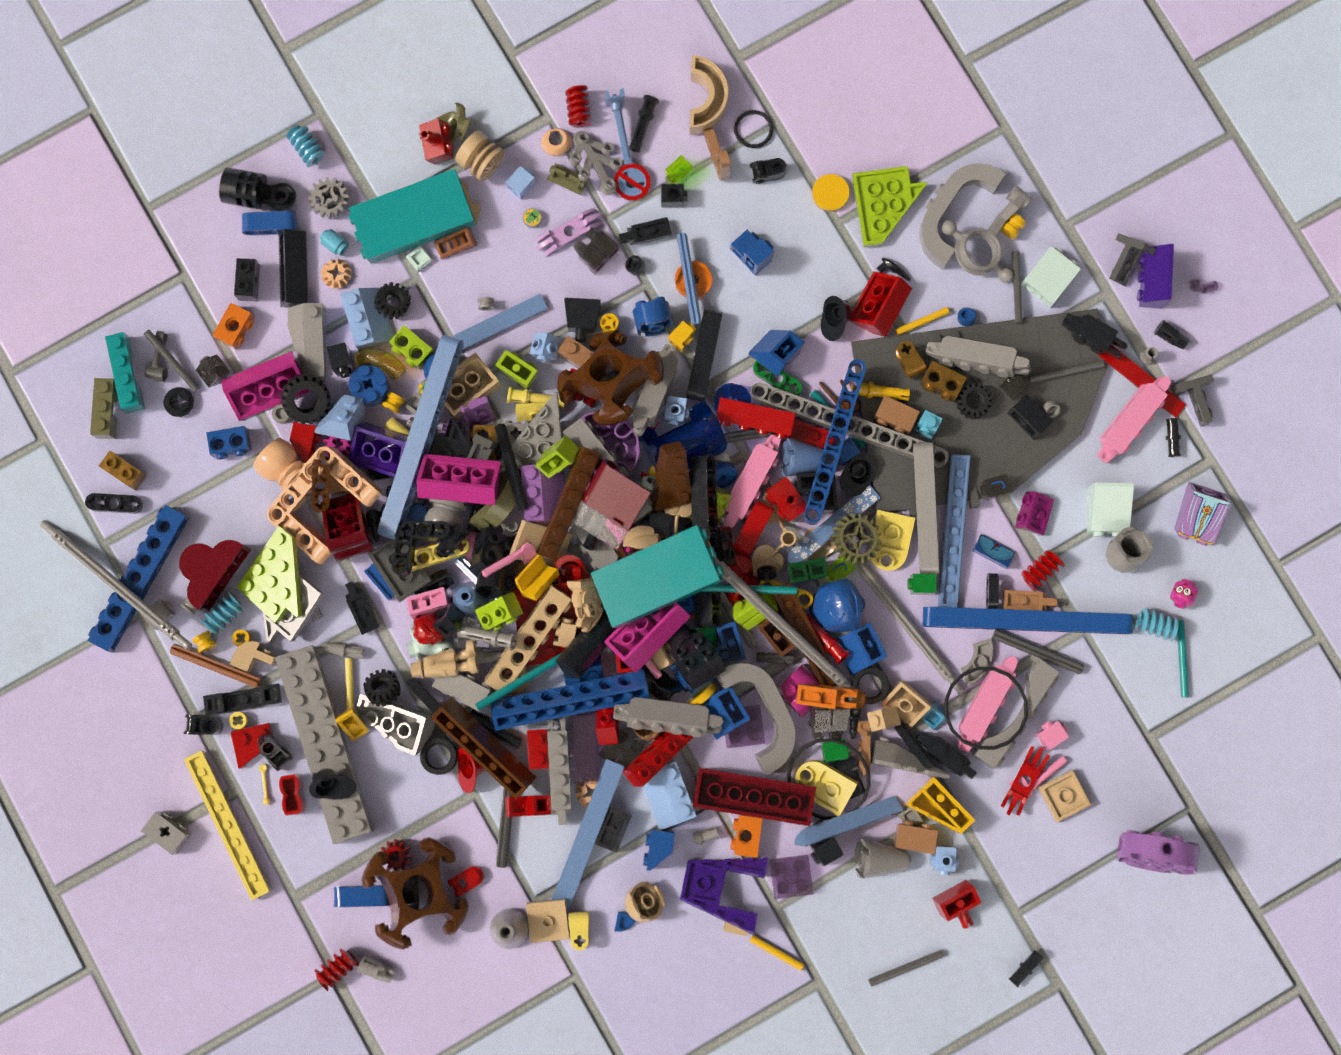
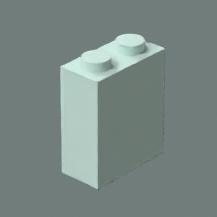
(1050, 276)

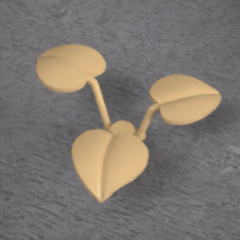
(643, 536)
(768, 556)

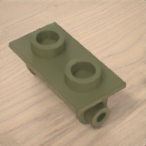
(566, 179)

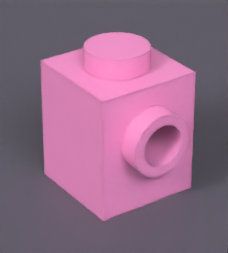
(1052, 734)

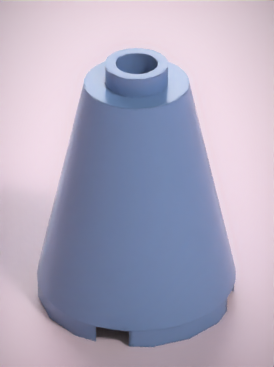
(801, 457)
(472, 603)

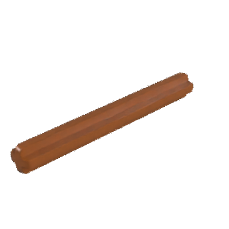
(215, 665)

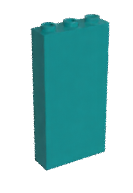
(411, 216)
(658, 576)

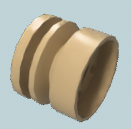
(479, 156)

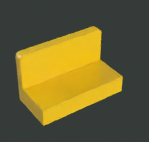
(536, 578)

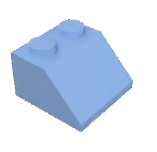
(342, 417)

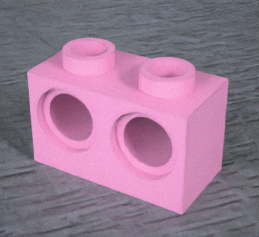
(428, 602)

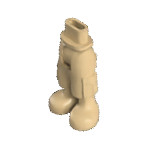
(445, 663)

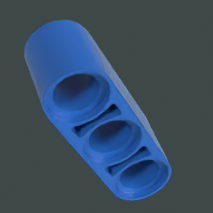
(268, 222)
(360, 897)

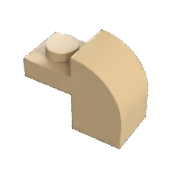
(247, 655)

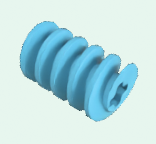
(305, 145)
(222, 614)
(1157, 623)

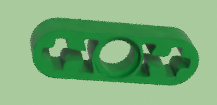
(791, 382)

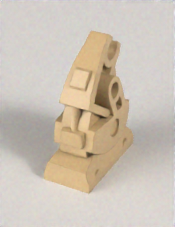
(586, 603)

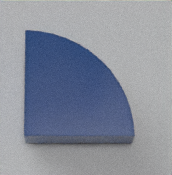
(623, 922)

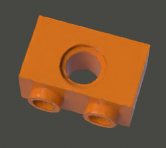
(233, 315)
(750, 847)

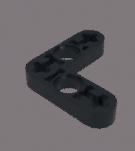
(414, 535)

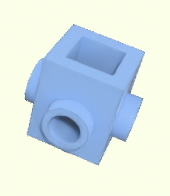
(545, 346)
(675, 404)
(952, 860)

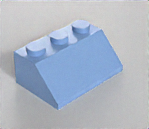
(366, 324)
(669, 797)

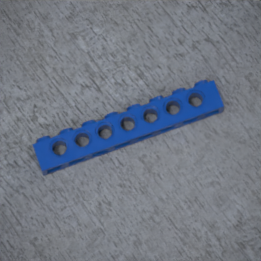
(148, 574)
(568, 700)

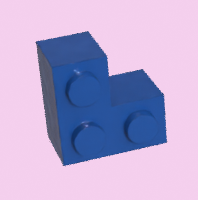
(753, 251)
(731, 645)

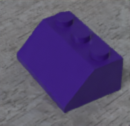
(1156, 277)
(377, 448)

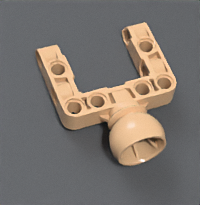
(280, 464)

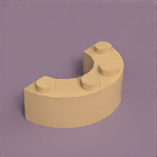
(713, 80)

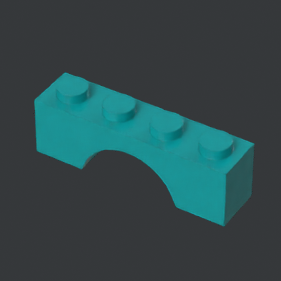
(120, 357)

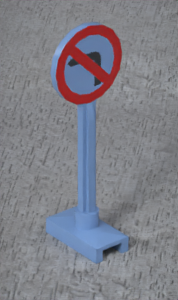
(631, 179)

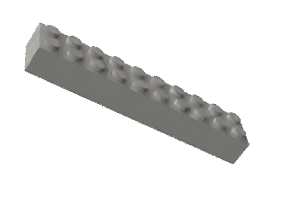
(323, 738)

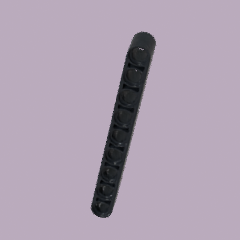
(706, 515)

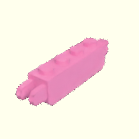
(1132, 418)
(750, 480)
(985, 704)

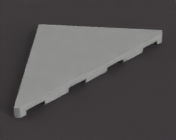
(538, 435)

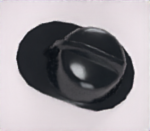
(834, 317)
(858, 474)
(663, 687)
(330, 785)

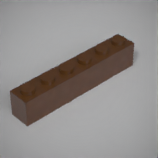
(483, 747)

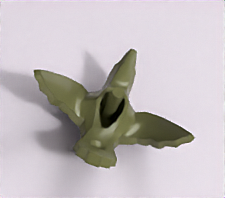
(456, 122)

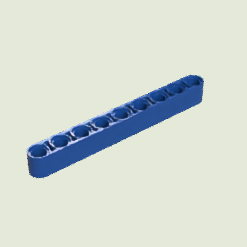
(840, 434)

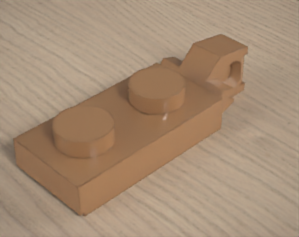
(1027, 600)
(864, 745)

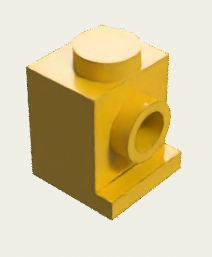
(682, 336)

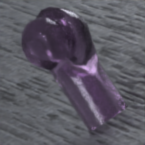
(1195, 286)

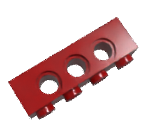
(655, 758)

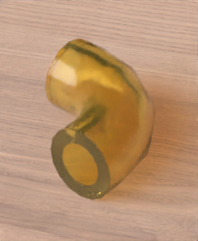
(383, 360)

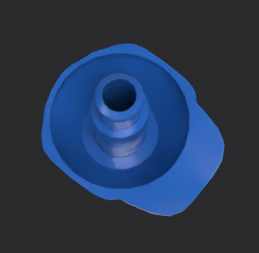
(837, 606)

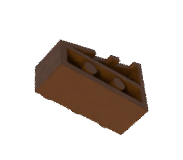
(672, 478)

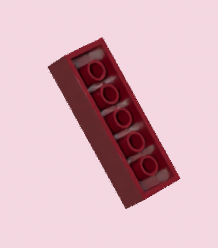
(754, 797)

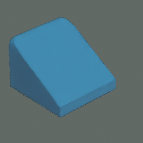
(934, 715)

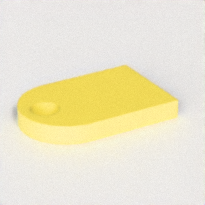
(895, 538)
(831, 785)

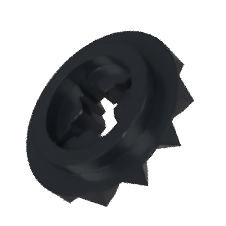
(172, 397)

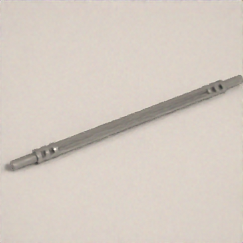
(907, 624)
(163, 625)
(783, 626)

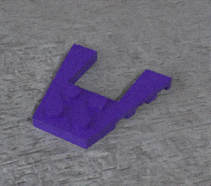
(704, 887)

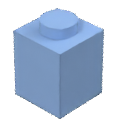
(521, 182)

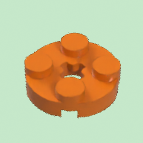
(703, 276)

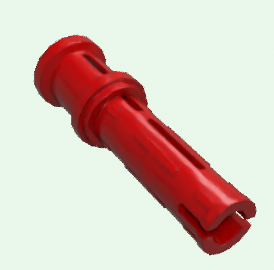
(830, 644)

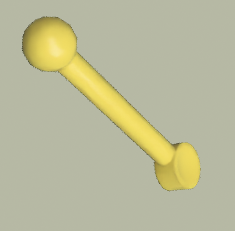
(263, 768)

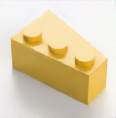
(940, 806)

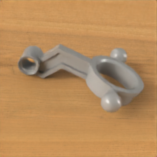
(1018, 200)

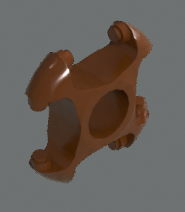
(616, 391)
(436, 902)

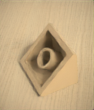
(908, 703)

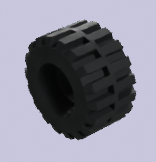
(313, 413)

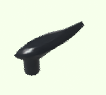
(893, 267)

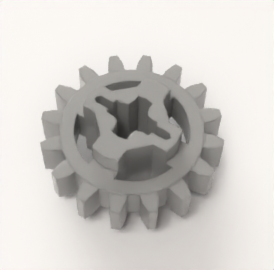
(330, 190)

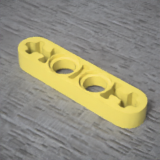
(434, 559)

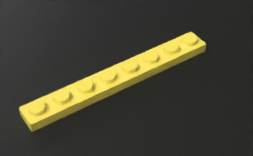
(227, 825)

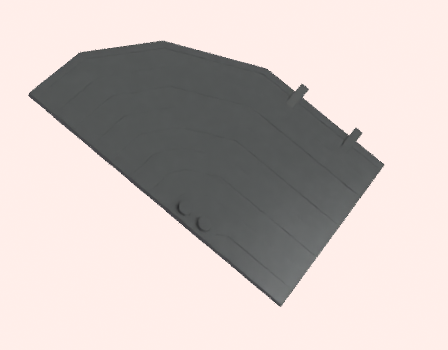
(994, 440)

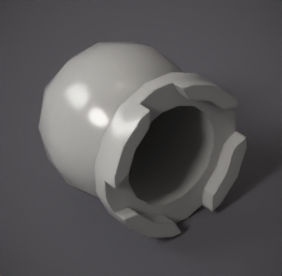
(445, 511)
(1129, 550)

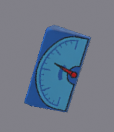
(993, 551)

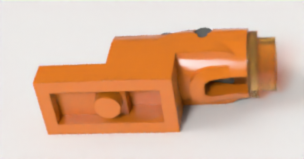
(830, 696)

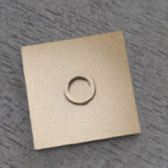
(1064, 796)
(548, 920)

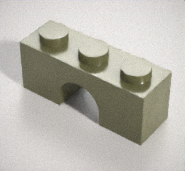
(102, 418)

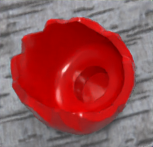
(425, 632)

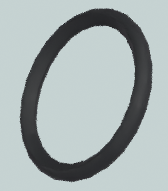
(758, 113)

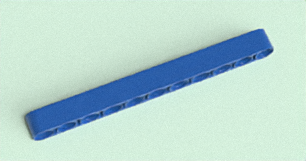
(1027, 620)

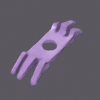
(559, 236)

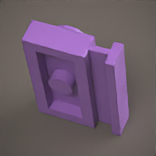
(477, 412)

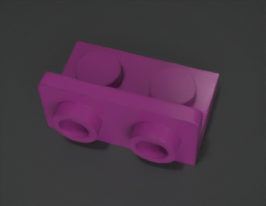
(1034, 513)

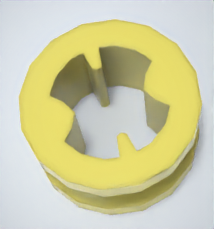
(238, 726)

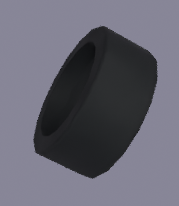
(883, 679)
(424, 759)

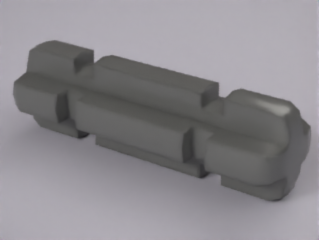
(761, 657)

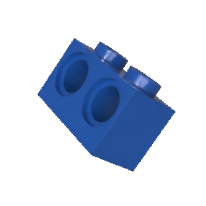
(229, 437)

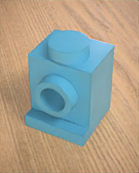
(928, 424)

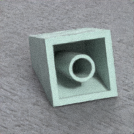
(1108, 508)

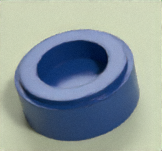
(967, 316)

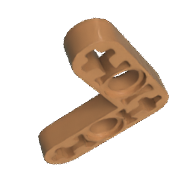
(720, 158)

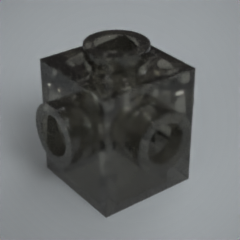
(212, 370)

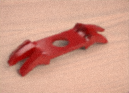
(1030, 770)

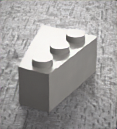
(465, 690)

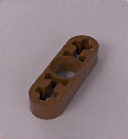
(315, 478)

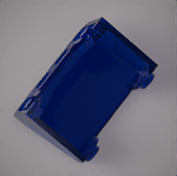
(697, 436)

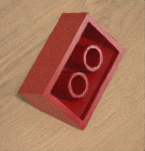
(880, 303)

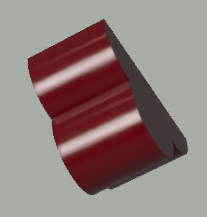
(346, 528)
(210, 570)

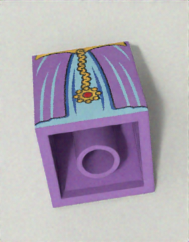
(1201, 514)

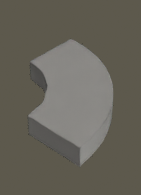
(981, 657)

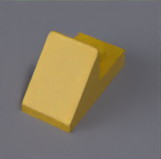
(352, 724)

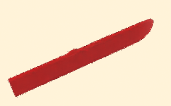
(1138, 377)

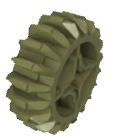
(859, 523)

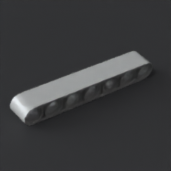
(926, 508)

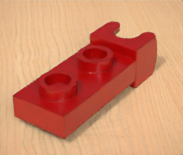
(810, 434)

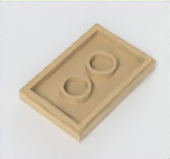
(533, 533)

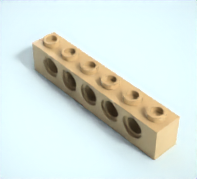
(551, 596)

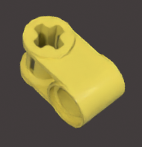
(579, 926)

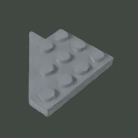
(290, 625)

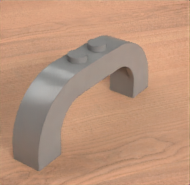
(974, 174)
(784, 738)

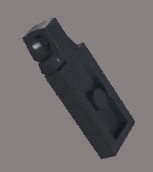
(646, 232)
(361, 609)

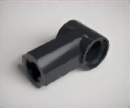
(851, 769)

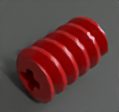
(576, 106)
(1041, 569)
(336, 968)

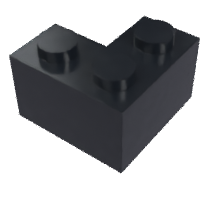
(804, 485)
(826, 850)

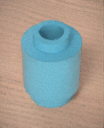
(333, 242)

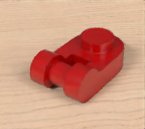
(473, 877)

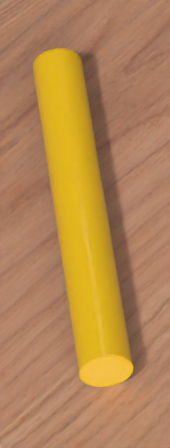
(922, 321)
(776, 952)

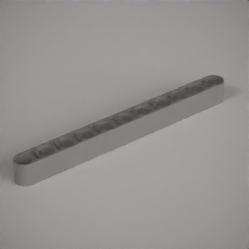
(855, 432)

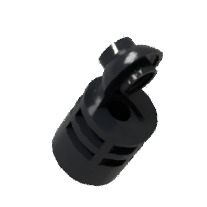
(252, 191)

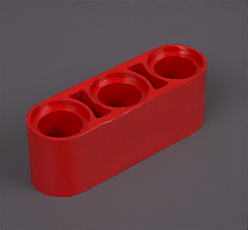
(753, 528)

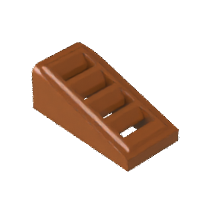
(458, 234)

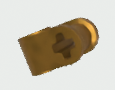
(911, 361)

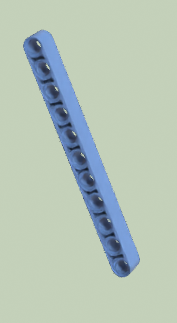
(421, 435)

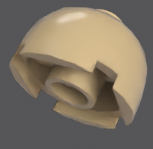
(644, 902)

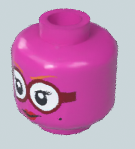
(1184, 593)

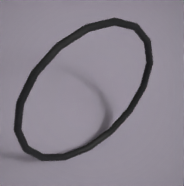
(969, 743)
(851, 748)

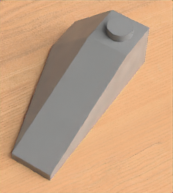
(308, 336)
(401, 725)
(896, 757)

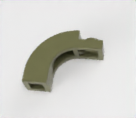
(495, 514)

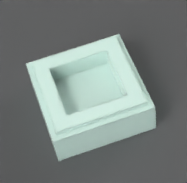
(419, 258)

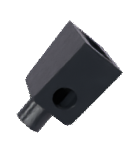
(582, 316)

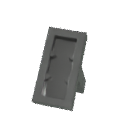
(1128, 258)
(1197, 396)
(482, 448)

